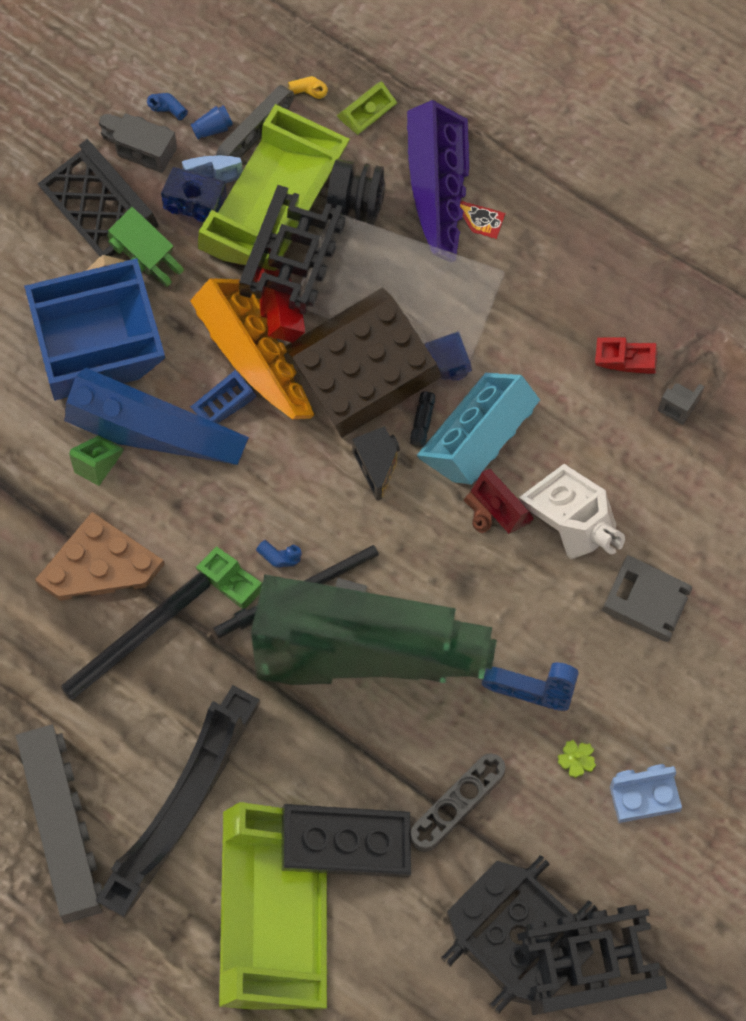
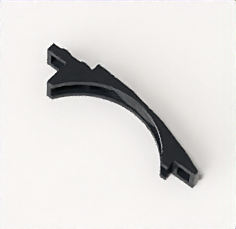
(207, 761)

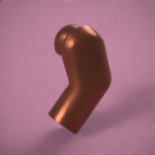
(482, 518)

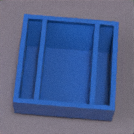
(96, 323)

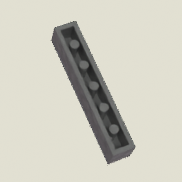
(59, 823)

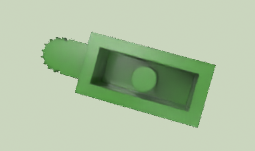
(142, 241)

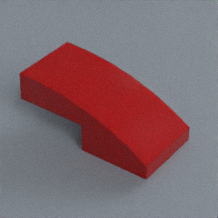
(619, 355)

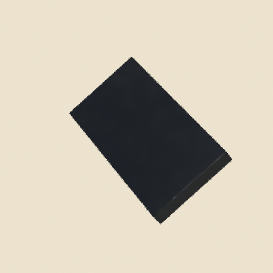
(346, 841)

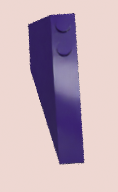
(437, 170)

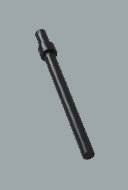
(244, 618)

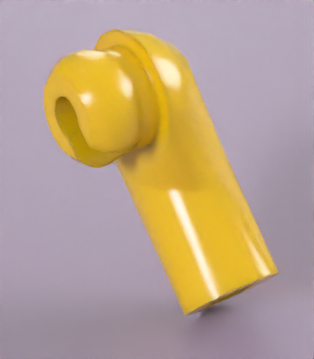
(309, 85)

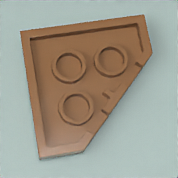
(98, 563)

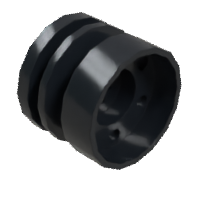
(357, 191)

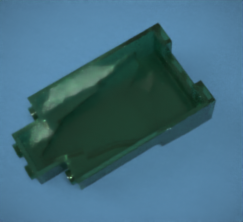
(328, 632)

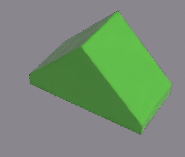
(95, 458)

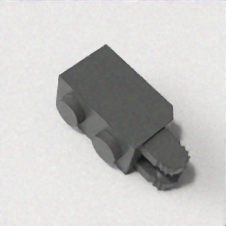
(139, 140)

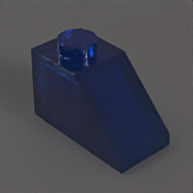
(450, 356)

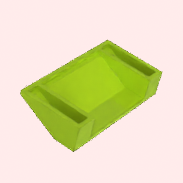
(290, 154)
(269, 919)

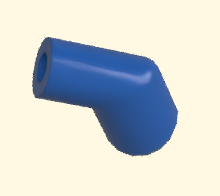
(167, 103)
(281, 558)

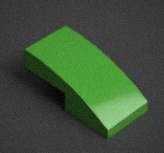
(229, 578)

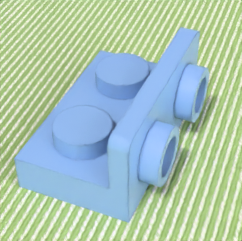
(645, 793)

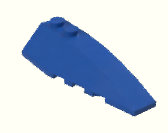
(147, 422)

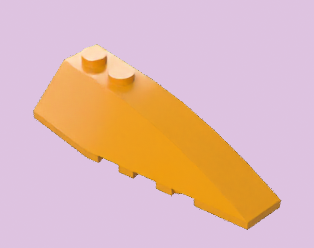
(244, 340)

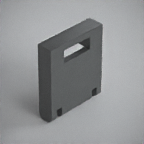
(653, 601)

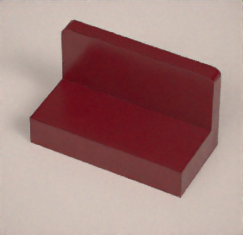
(501, 502)

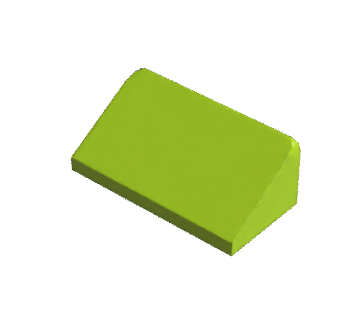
(367, 108)

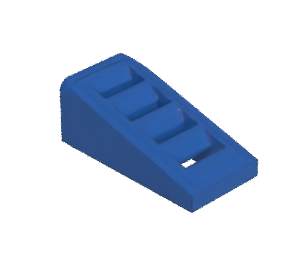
(234, 405)

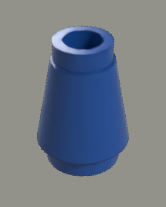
(212, 123)

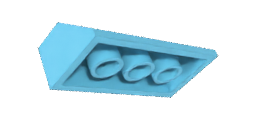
(479, 427)

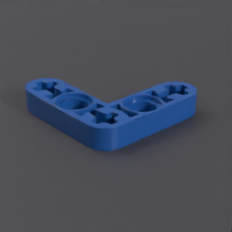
(552, 693)

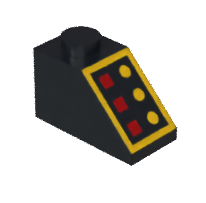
(376, 458)

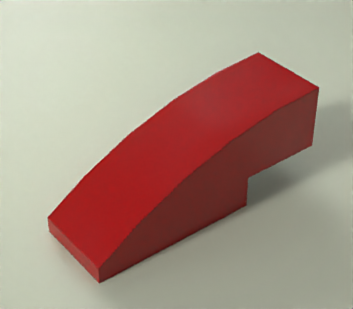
(281, 320)

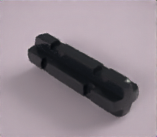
(422, 419)

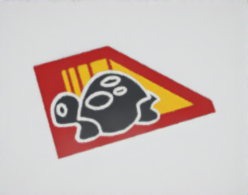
(482, 219)

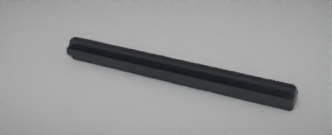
(135, 636)

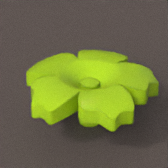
(577, 758)

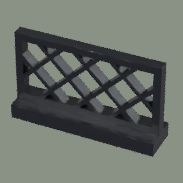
(111, 181)

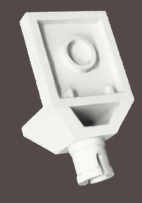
(576, 510)

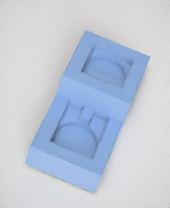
(220, 167)

